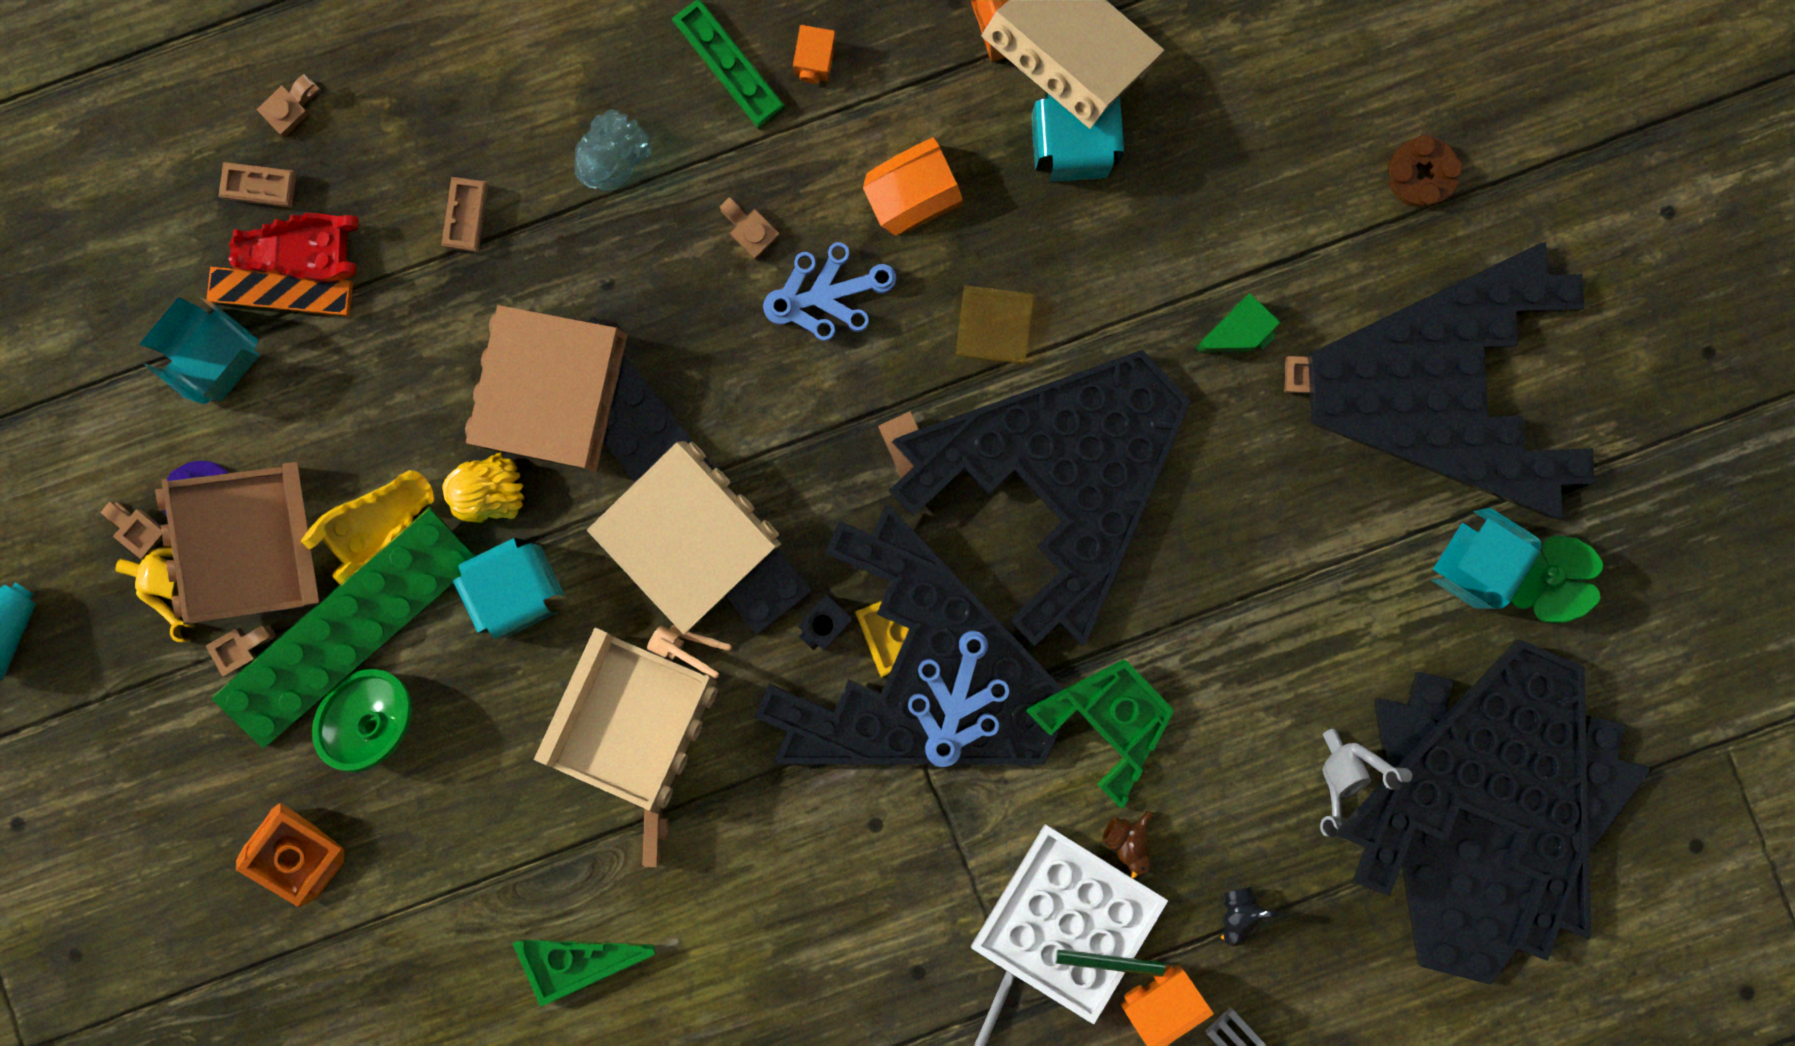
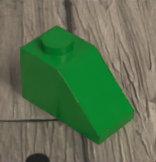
(1242, 329)

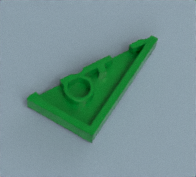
(566, 966)

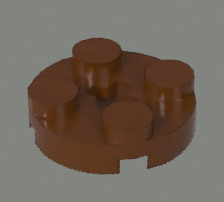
(1443, 167)

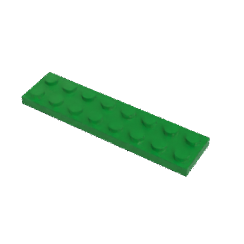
(344, 628)

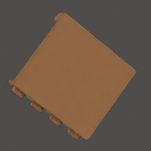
(546, 387)
(237, 544)

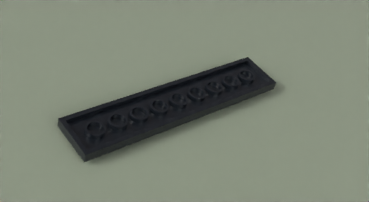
(638, 436)

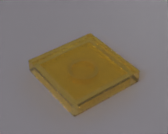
(994, 324)

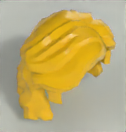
(484, 489)

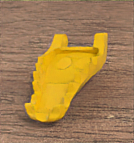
(368, 523)

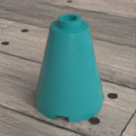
(14, 616)

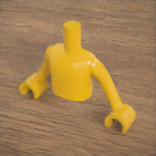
(154, 580)

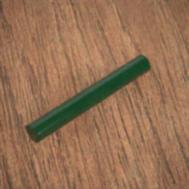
(1110, 963)

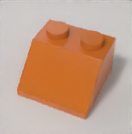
(1165, 1007)

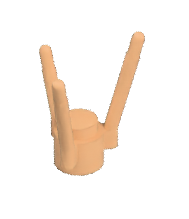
(668, 645)

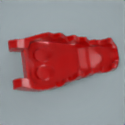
(302, 247)

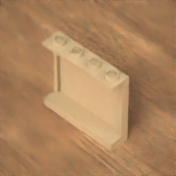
(1074, 50)
(684, 535)
(627, 721)

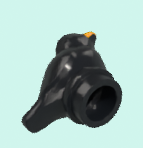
(1242, 915)

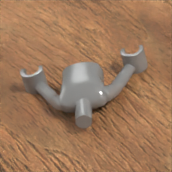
(1348, 775)

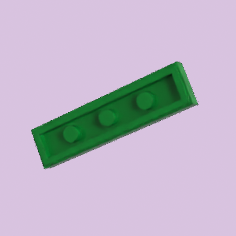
(728, 63)

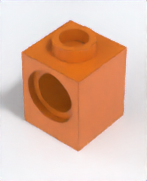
(814, 54)

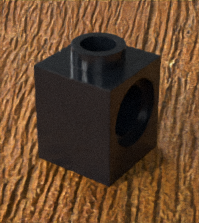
(835, 612)

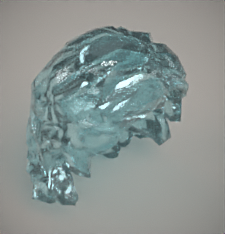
(610, 151)

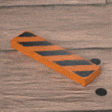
(278, 292)

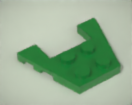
(1121, 711)

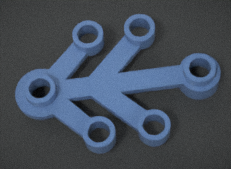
(824, 295)
(956, 705)

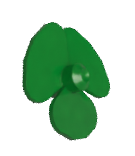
(1550, 584)

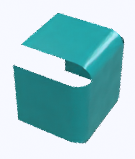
(1075, 148)
(205, 350)
(1487, 563)
(507, 588)

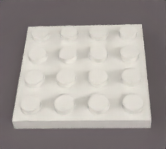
(1069, 903)

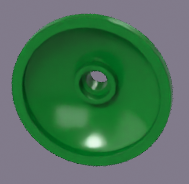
(349, 714)

